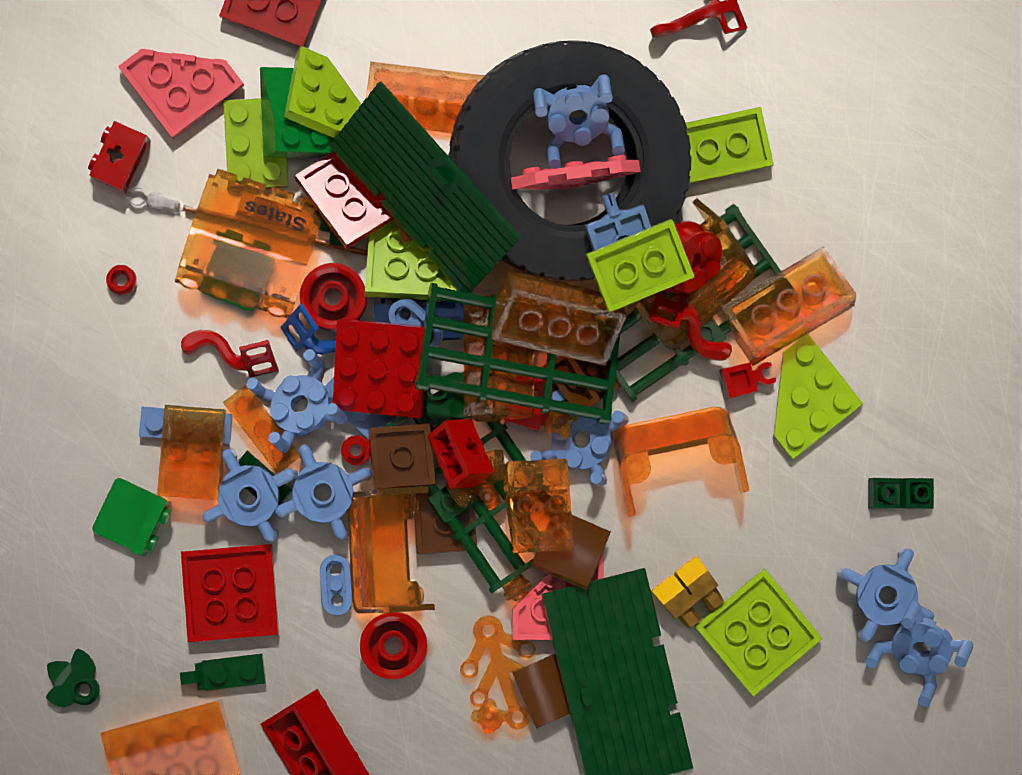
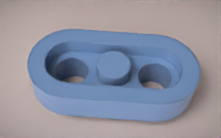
(417, 318)
(335, 585)

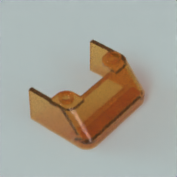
(734, 275)
(705, 426)
(381, 551)

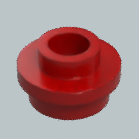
(112, 276)
(355, 460)

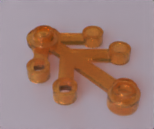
(498, 666)

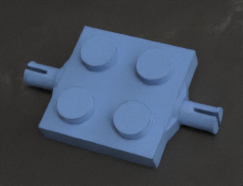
(616, 223)

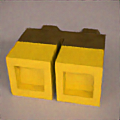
(677, 599)

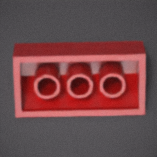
(312, 739)

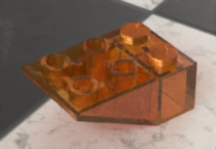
(191, 452)
(539, 505)

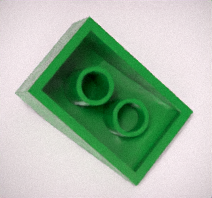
(280, 134)

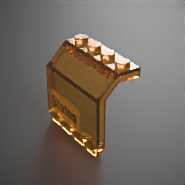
(249, 244)

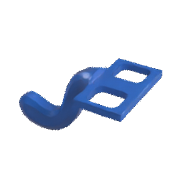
(307, 338)

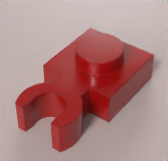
(742, 380)

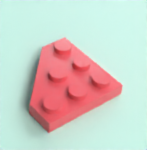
(180, 85)
(574, 174)
(529, 615)

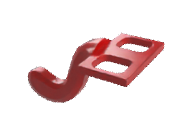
(714, 9)
(200, 338)
(710, 350)

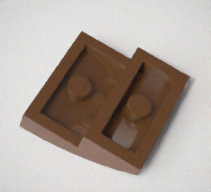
(577, 394)
(578, 564)
(543, 690)

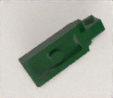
(226, 672)

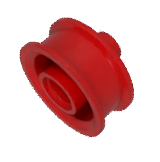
(703, 254)
(330, 277)
(379, 659)

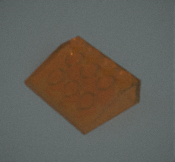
(174, 744)

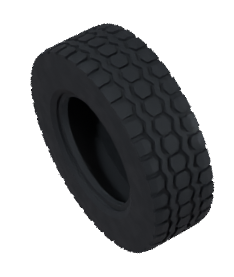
(639, 107)

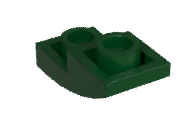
(901, 493)

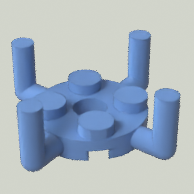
(577, 130)
(289, 393)
(594, 453)
(267, 495)
(323, 511)
(868, 593)
(914, 660)

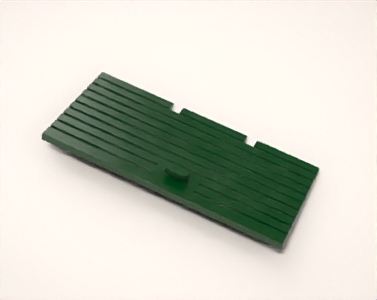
(424, 189)
(617, 677)

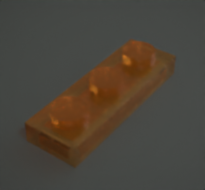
(258, 426)

